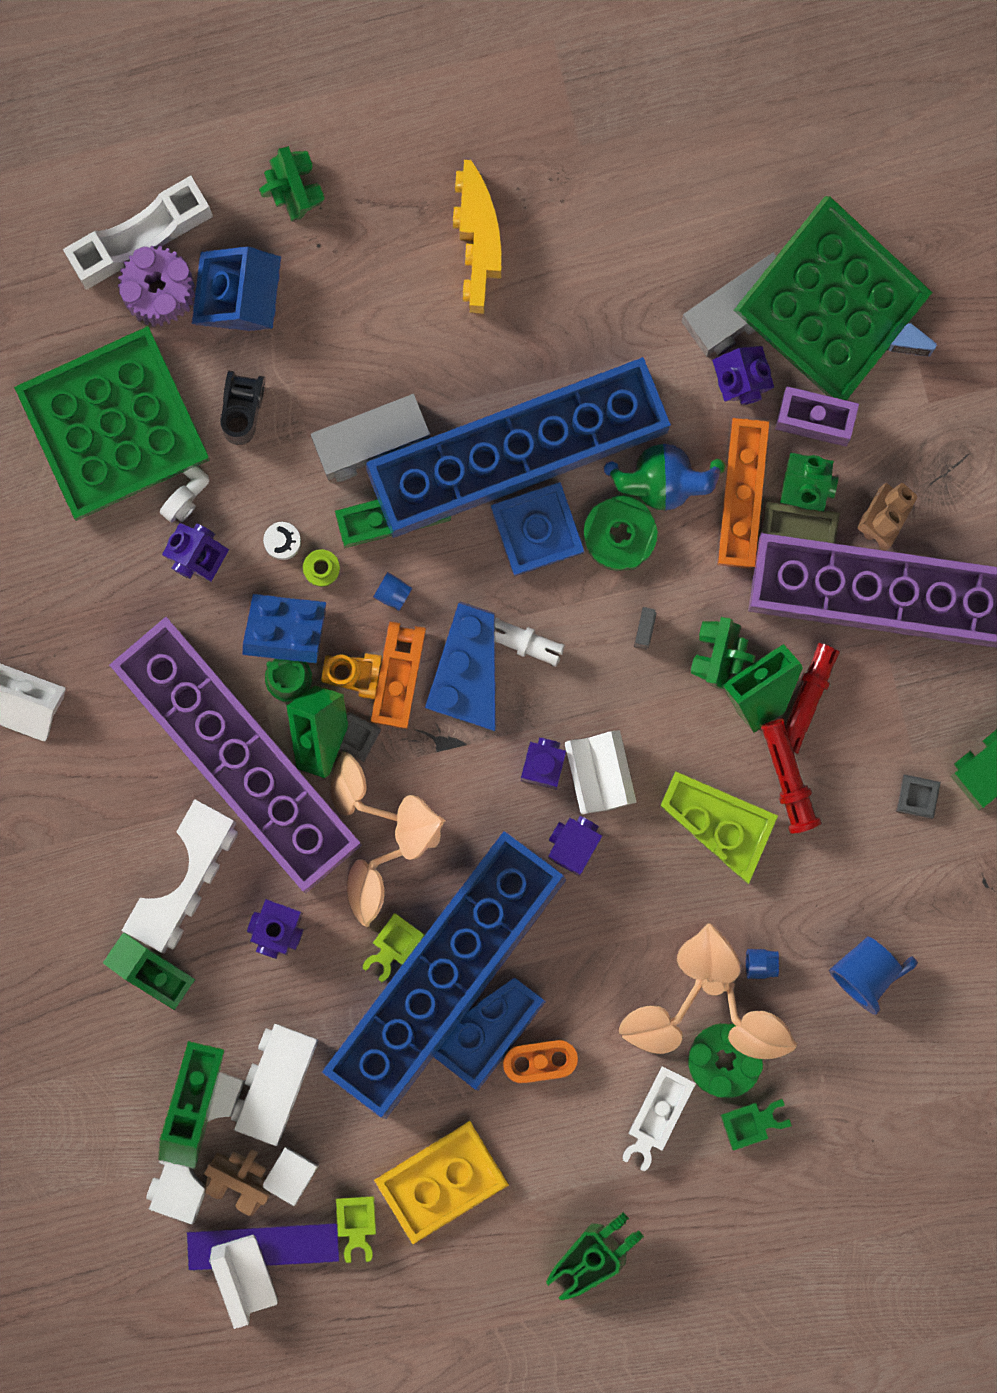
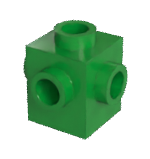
(808, 482)

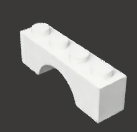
(165, 219)
(158, 919)
(179, 1189)

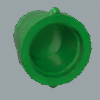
(287, 679)

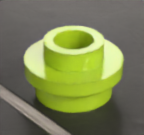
(321, 579)

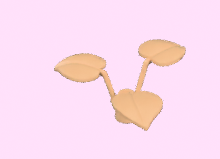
(416, 831)
(715, 967)

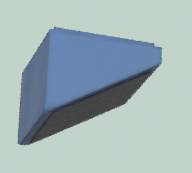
(913, 342)

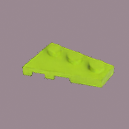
(721, 822)

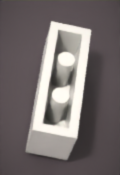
(274, 1084)

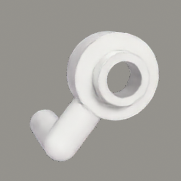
(181, 503)

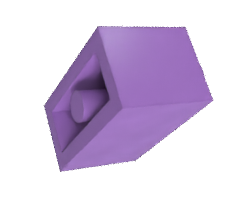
(816, 416)

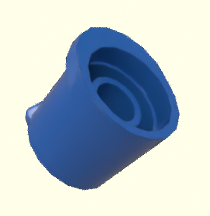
(869, 972)

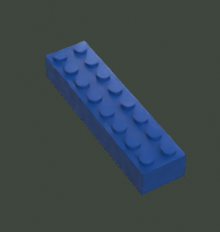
(518, 447)
(444, 975)

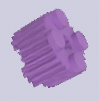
(150, 266)

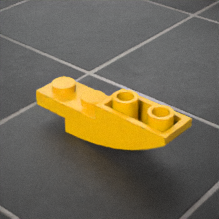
(479, 224)

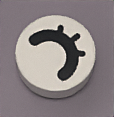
(282, 540)

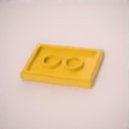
(441, 1182)

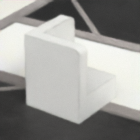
(290, 1176)

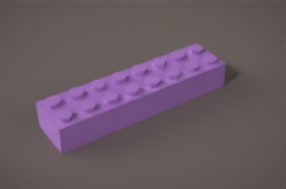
(875, 590)
(235, 755)

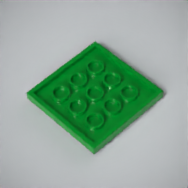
(833, 300)
(111, 423)

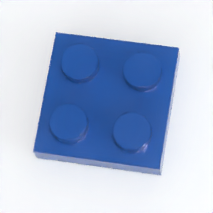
(537, 529)
(284, 628)

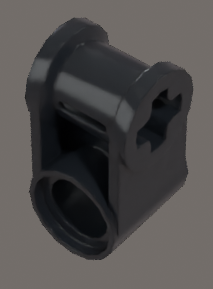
(241, 400)

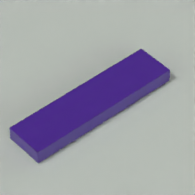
(278, 1244)

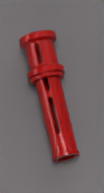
(794, 793)

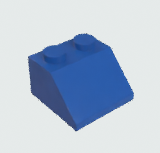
(236, 289)

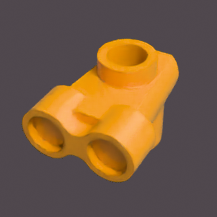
(362, 673)

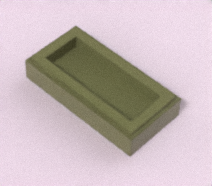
(800, 523)

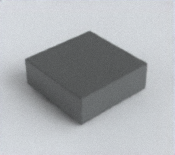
(645, 628)
(359, 737)
(918, 796)

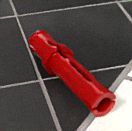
(810, 692)

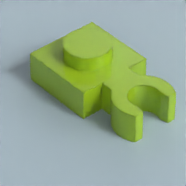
(396, 942)
(356, 1220)

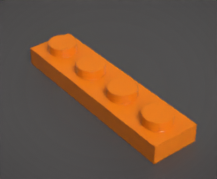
(743, 493)

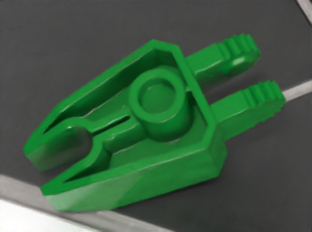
(595, 1256)

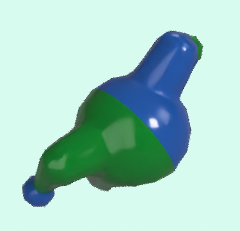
(665, 477)

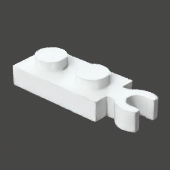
(659, 1114)

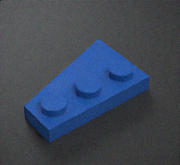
(466, 671)
(489, 1032)

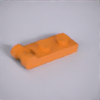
(398, 676)

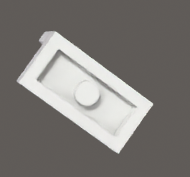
(28, 702)
(600, 772)
(242, 1278)

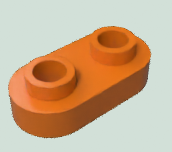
(540, 1061)

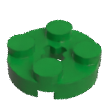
(628, 553)
(721, 1081)

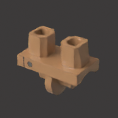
(887, 514)
(240, 1175)

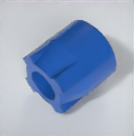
(392, 591)
(761, 964)

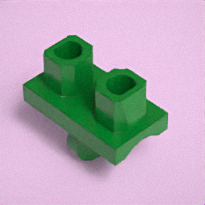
(286, 185)
(727, 655)

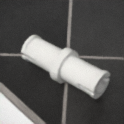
(527, 642)

